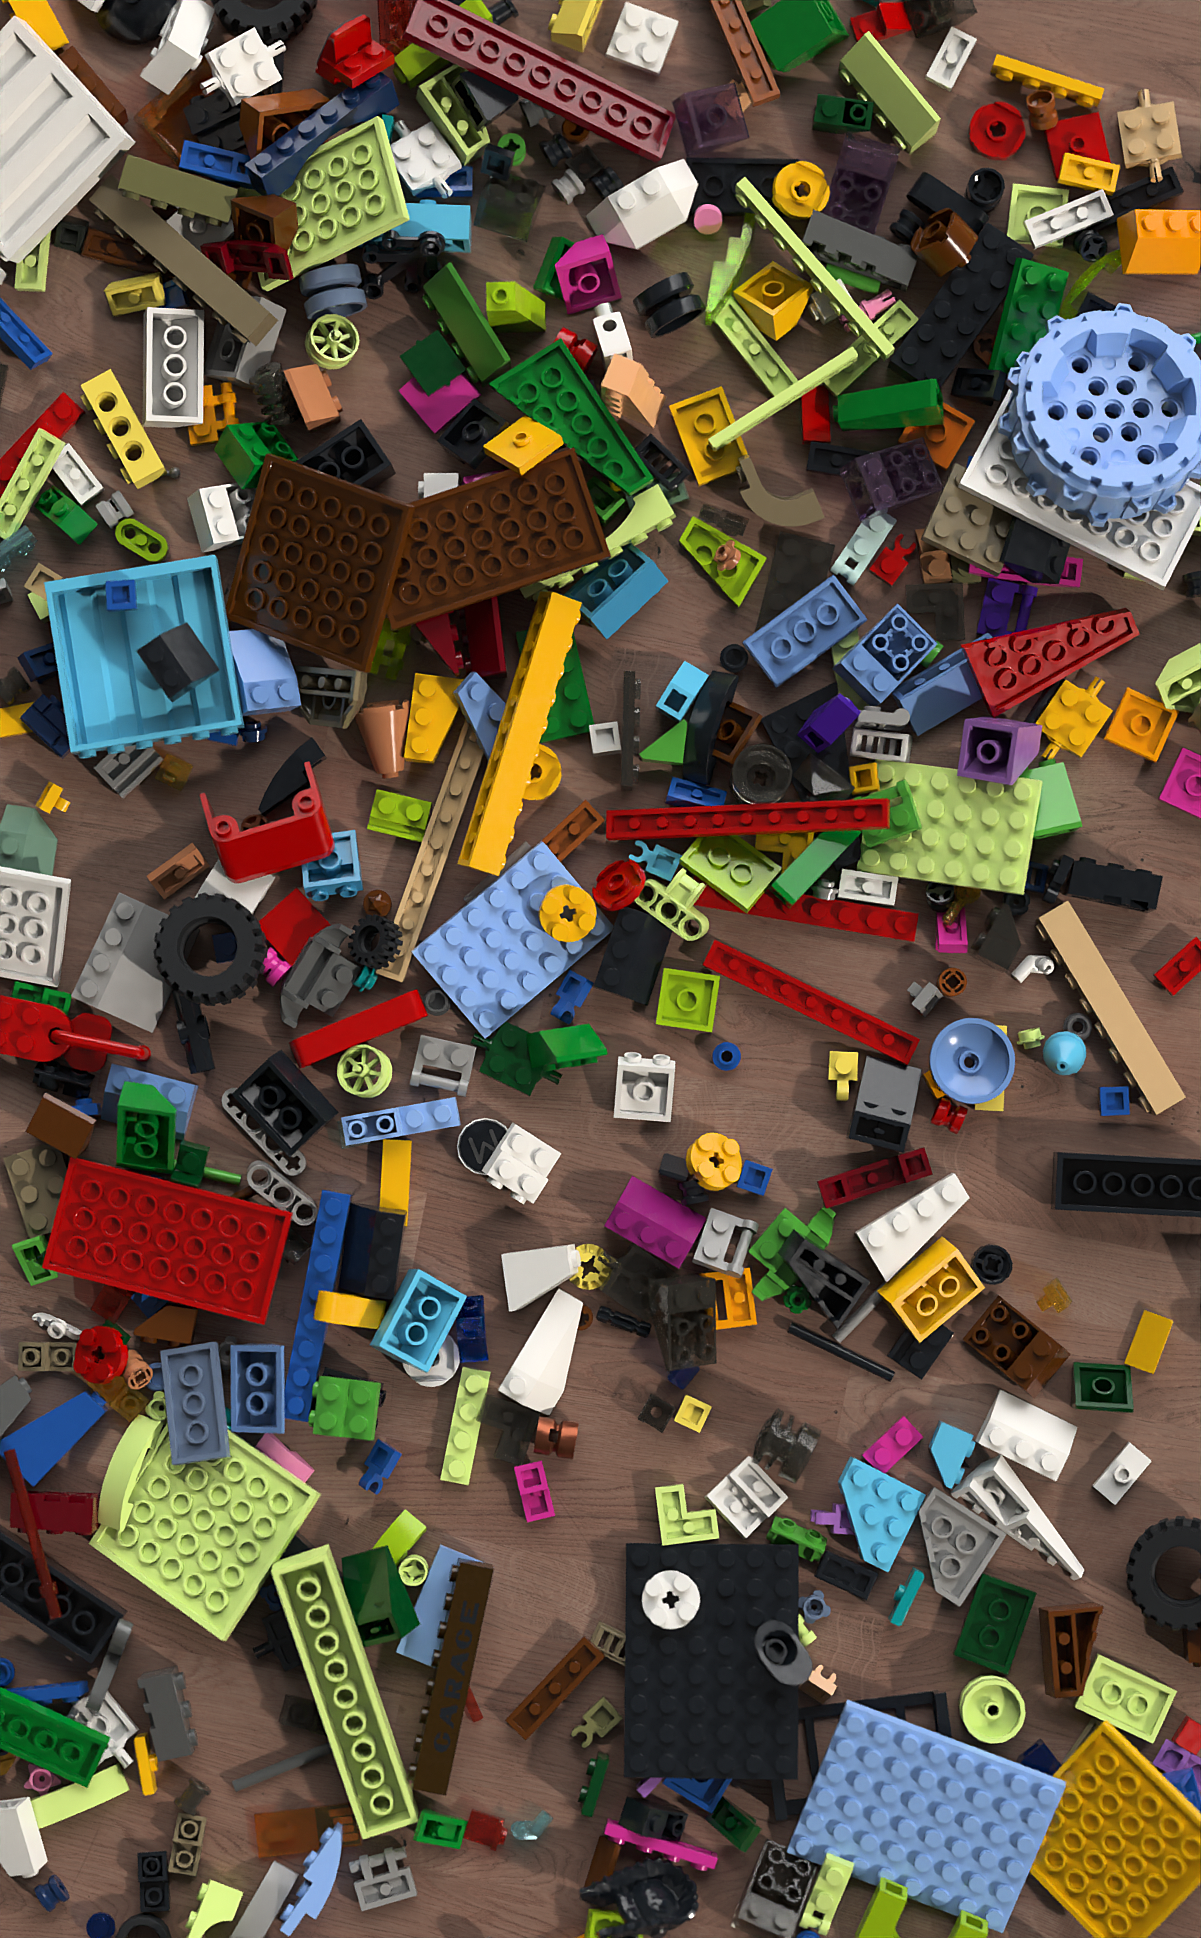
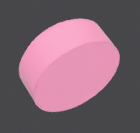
(707, 219)

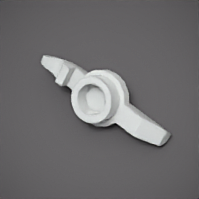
(57, 1327)

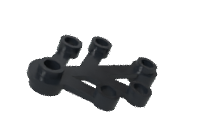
(426, 244)

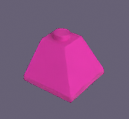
(587, 275)

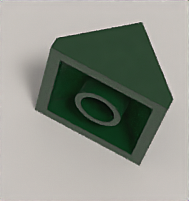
(1101, 1387)

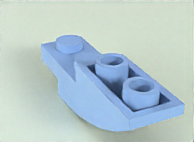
(400, 1121)
(321, 1872)

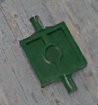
(509, 1060)

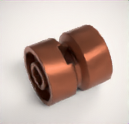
(566, 1438)

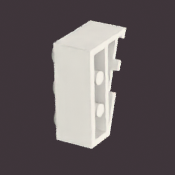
(180, 44)

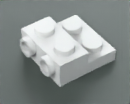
(644, 1087)
(521, 1164)

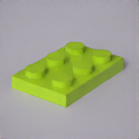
(731, 868)

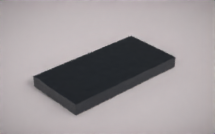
(719, 178)

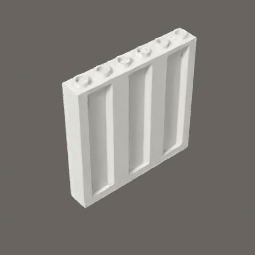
(51, 140)

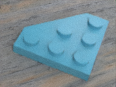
(878, 1511)

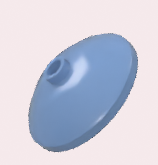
(991, 1058)

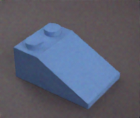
(263, 673)

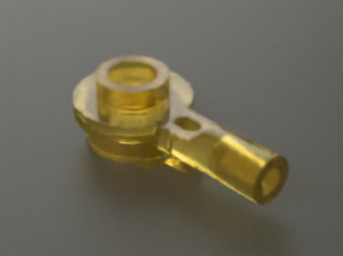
(964, 896)

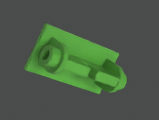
(786, 1532)

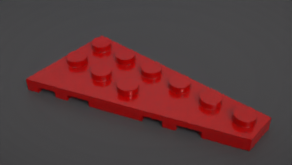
(1030, 660)

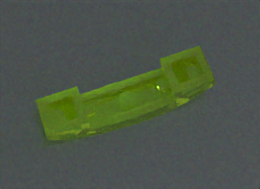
(1109, 262)

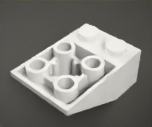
(221, 515)

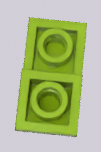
(402, 1536)

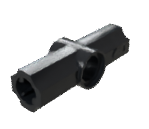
(193, 1034)

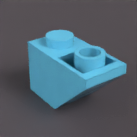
(681, 692)
(948, 1449)

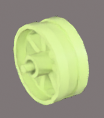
(331, 341)
(364, 1071)

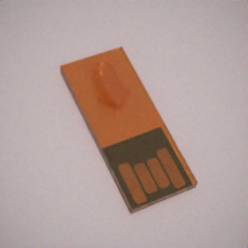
(301, 1828)

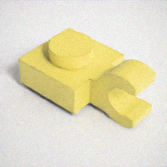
(842, 1069)

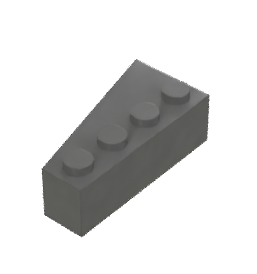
(859, 251)

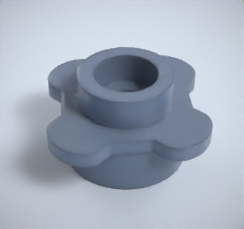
(813, 1614)

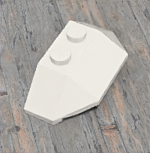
(646, 206)

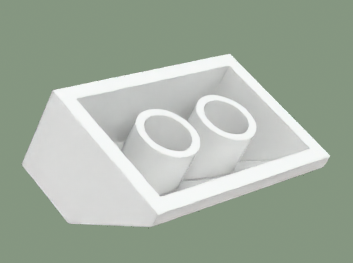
(1027, 1435)

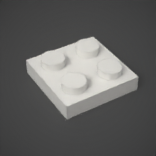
(642, 39)

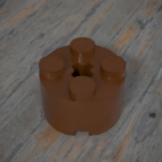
(944, 242)

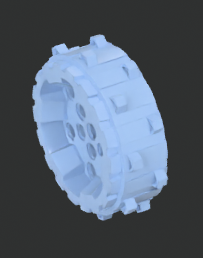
(1053, 449)

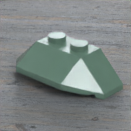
(26, 841)

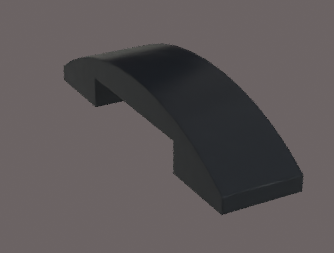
(704, 726)

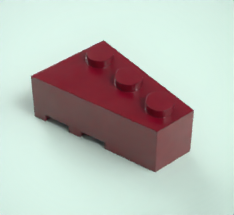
(59, 1512)

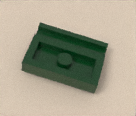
(589, 1795)

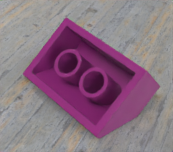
(655, 1222)

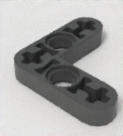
(109, 1665)

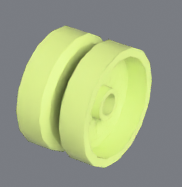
(996, 1725)

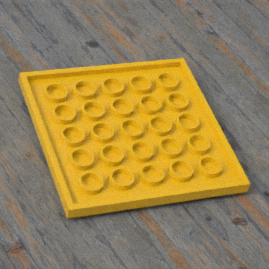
(1119, 1841)

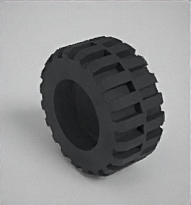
(270, 22)
(178, 929)
(1142, 1579)

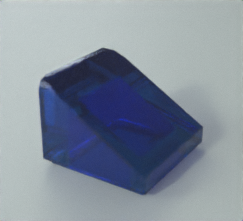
(682, 1377)

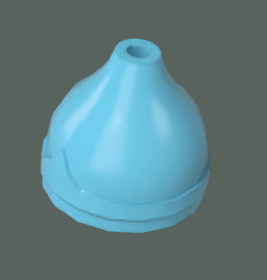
(1064, 1053)

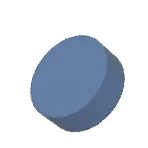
(156, 1382)

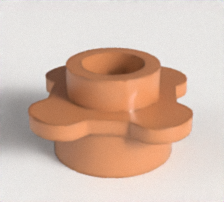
(727, 556)

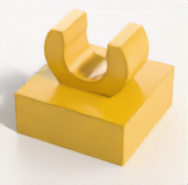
(50, 799)

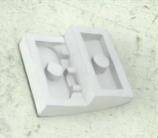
(246, 893)
(746, 1497)

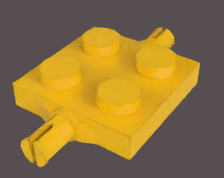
(1073, 718)

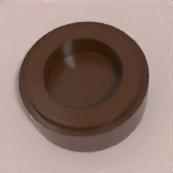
(574, 133)

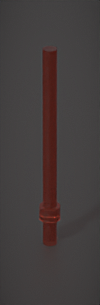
(47, 1589)

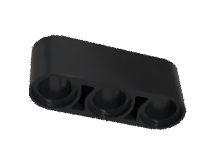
(933, 195)

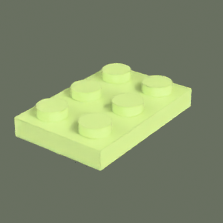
(1125, 1698)

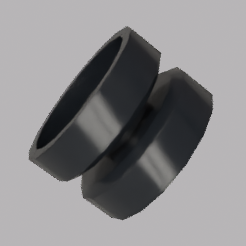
(669, 305)

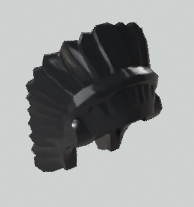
(647, 1896)

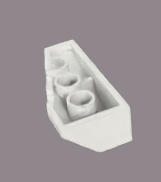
(544, 1361)

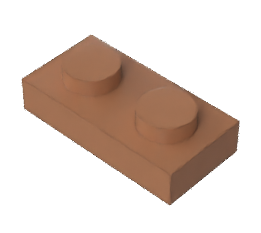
(178, 871)

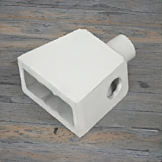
(610, 334)

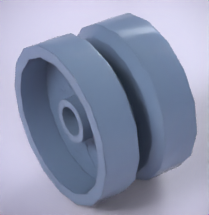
(332, 291)

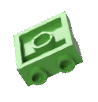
(345, 1407)

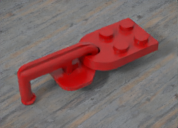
(82, 1041)

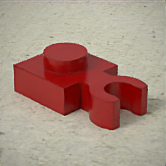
(891, 563)

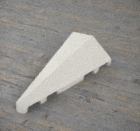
(1003, 1497)

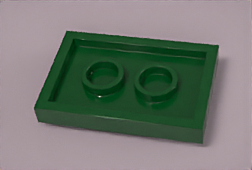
(994, 1623)

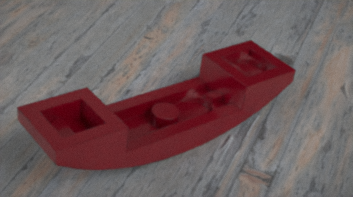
(249, 256)
(874, 1177)

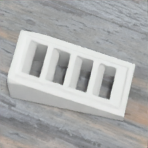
(894, 737)

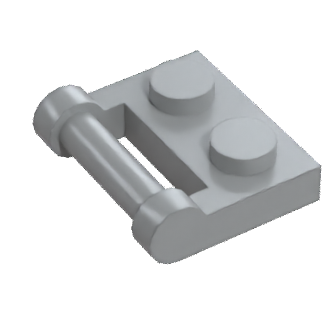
(873, 718)
(446, 1056)
(716, 1239)

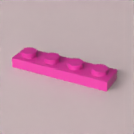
(672, 1850)

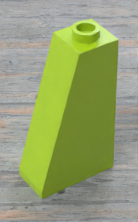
(417, 63)
(514, 308)

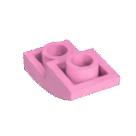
(290, 1460)

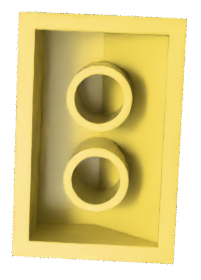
(574, 22)

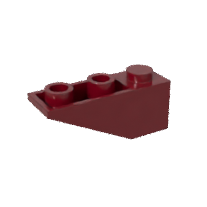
(441, 637)

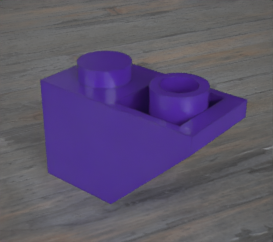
(828, 722)

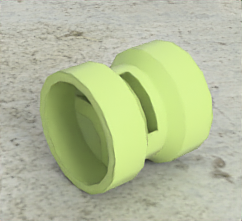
(412, 1574)

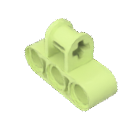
(682, 893)

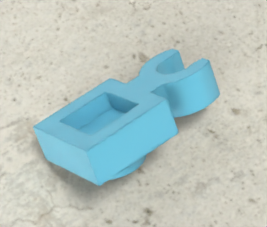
(660, 861)

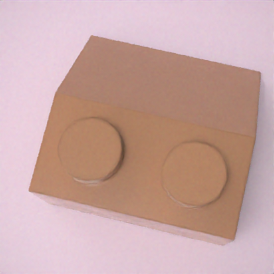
(313, 397)

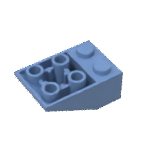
(885, 656)

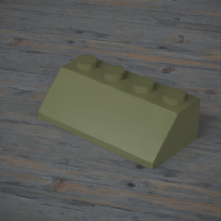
(176, 189)

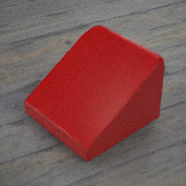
(1188, 1735)

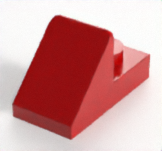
(882, 23)

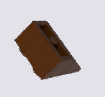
(1016, 1346)

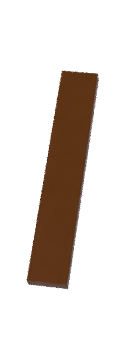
(120, 252)

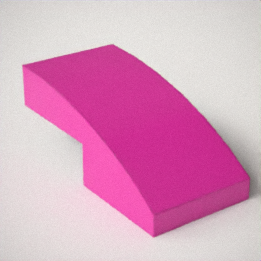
(534, 1491)

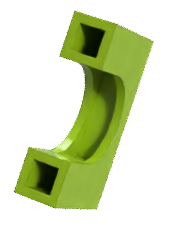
(887, 1906)

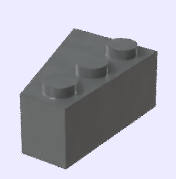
(168, 1713)

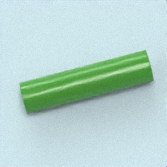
(854, 279)

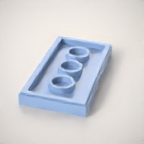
(429, 1607)

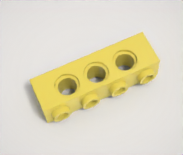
(104, 389)

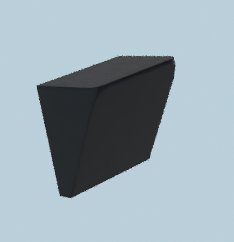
(673, 1167)

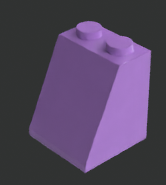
(997, 748)

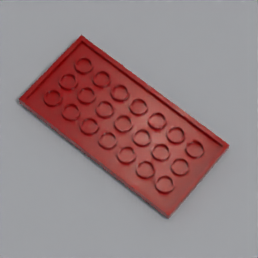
(167, 1240)

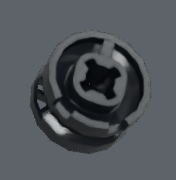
(991, 1264)

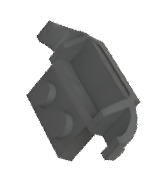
(318, 976)

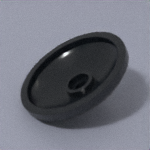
(134, 20)

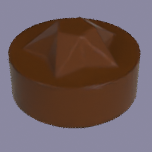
(377, 903)

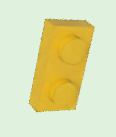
(1088, 173)

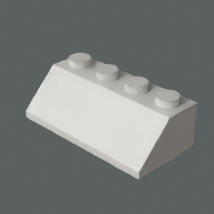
(173, 367)

